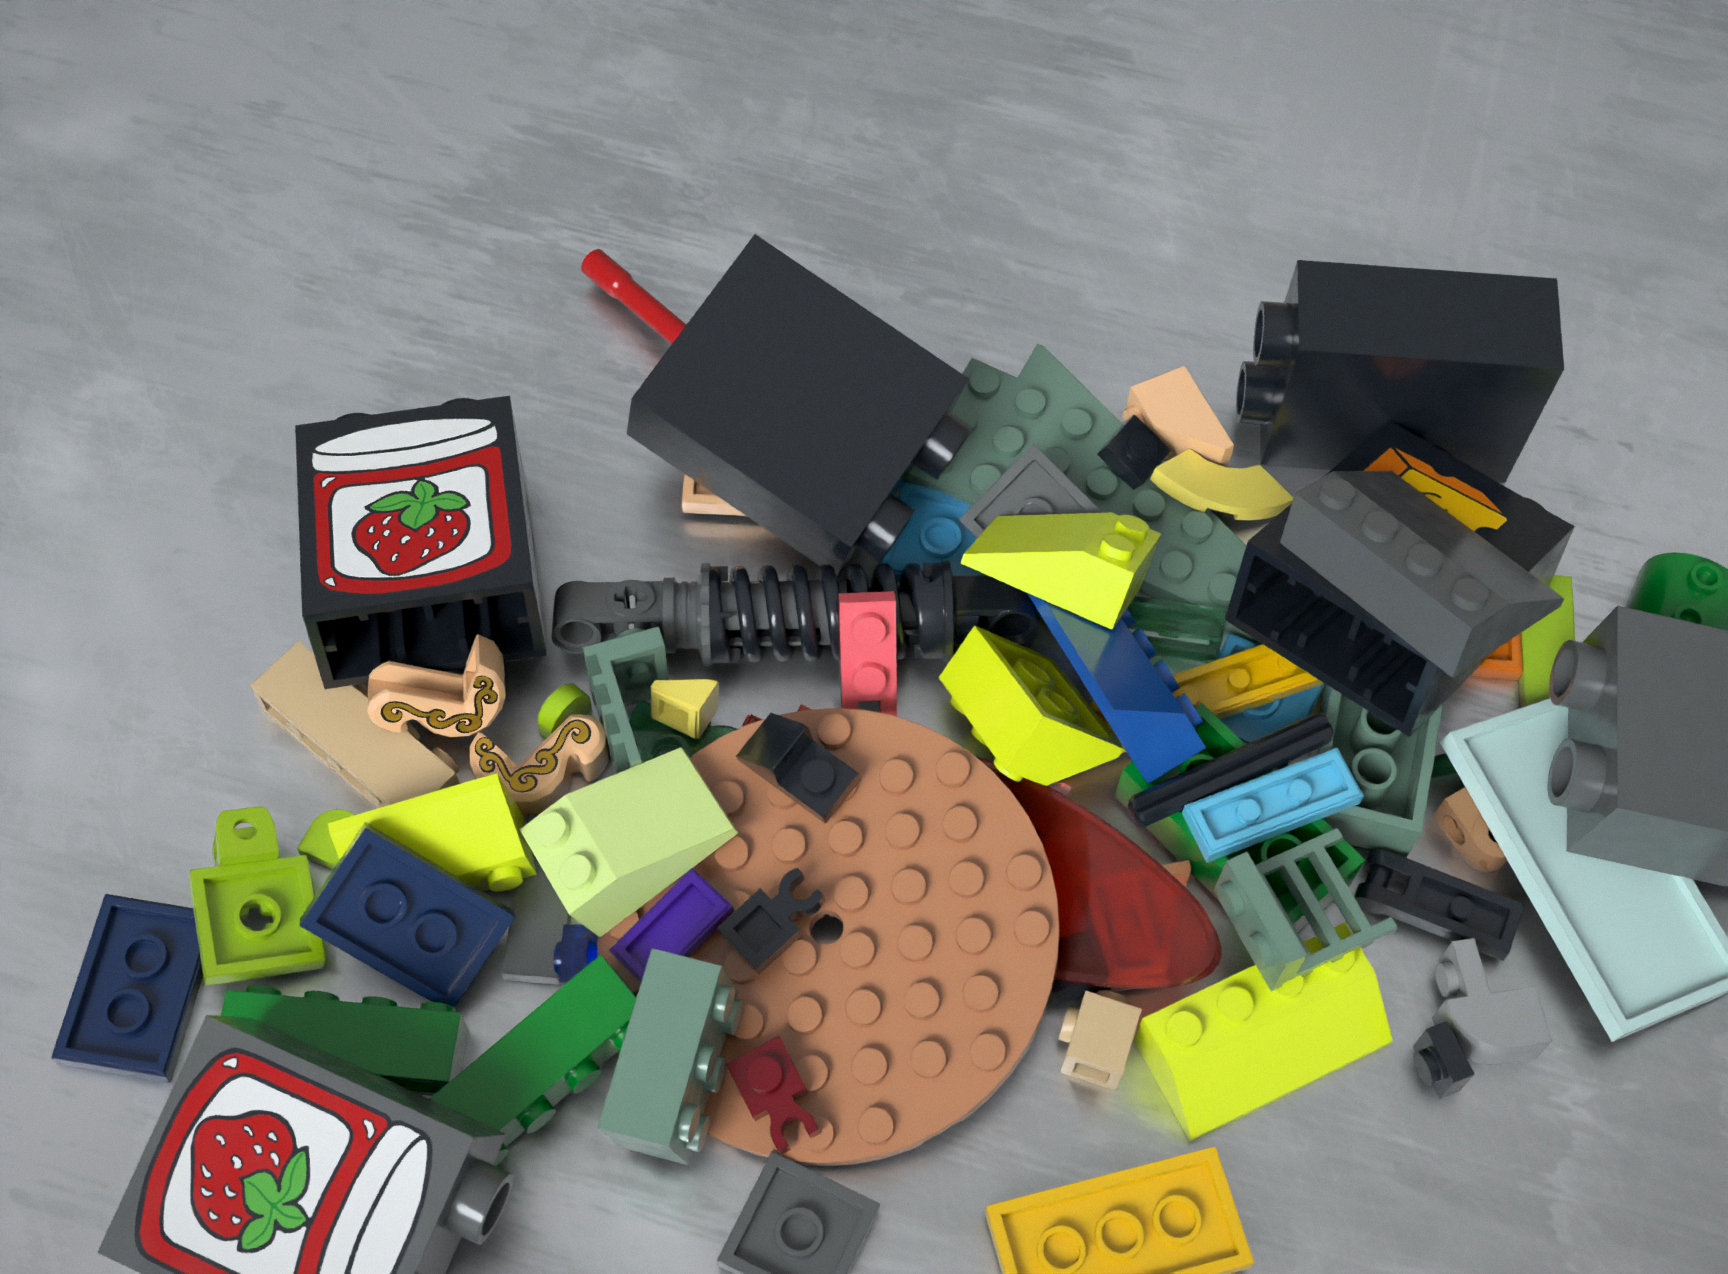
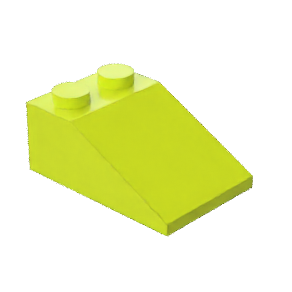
(1070, 560)

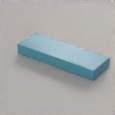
(1272, 804)

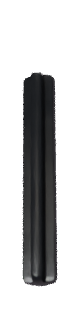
(1230, 769)

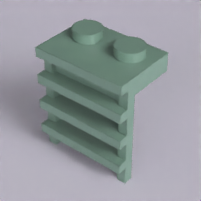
(620, 676)
(1266, 926)

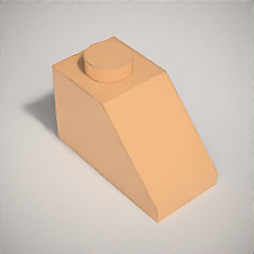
(1179, 416)

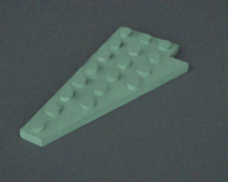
(1058, 414)

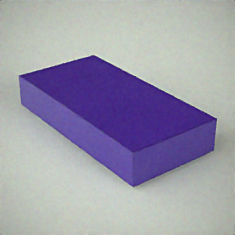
(674, 924)

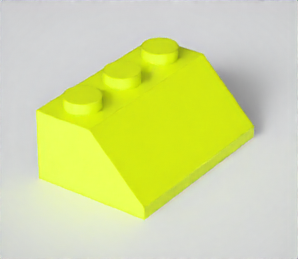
(1025, 710)
(461, 828)

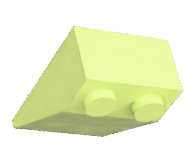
(627, 838)

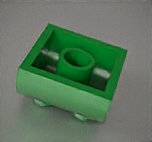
(1683, 589)

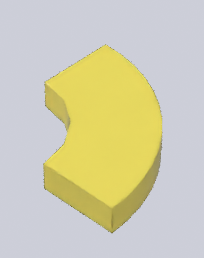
(1203, 484)

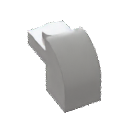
(1488, 1025)

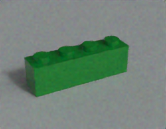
(402, 1044)
(545, 1055)

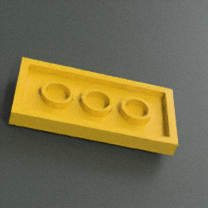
(1131, 1221)

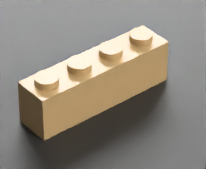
(338, 730)

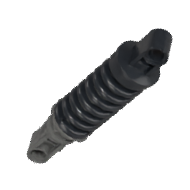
(790, 612)

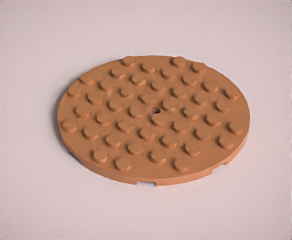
(938, 947)

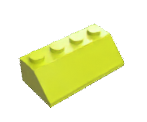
(1250, 1046)

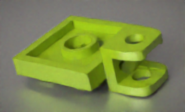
(249, 877)

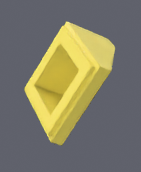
(685, 704)

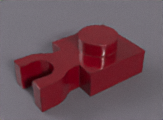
(771, 1086)

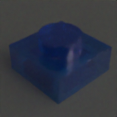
(574, 951)

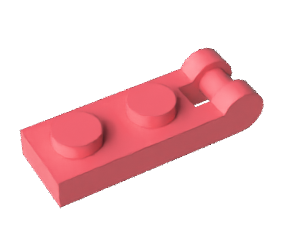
(868, 650)

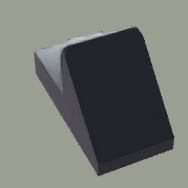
(798, 766)

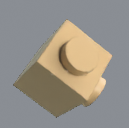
(1099, 1038)

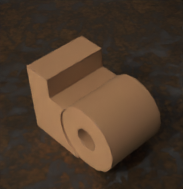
(1469, 832)

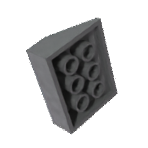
(1414, 566)

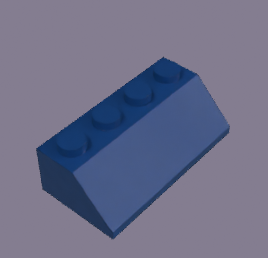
(1128, 688)

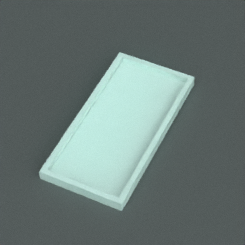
(1628, 933)

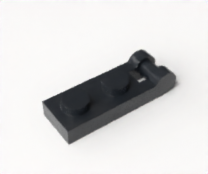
(1439, 903)

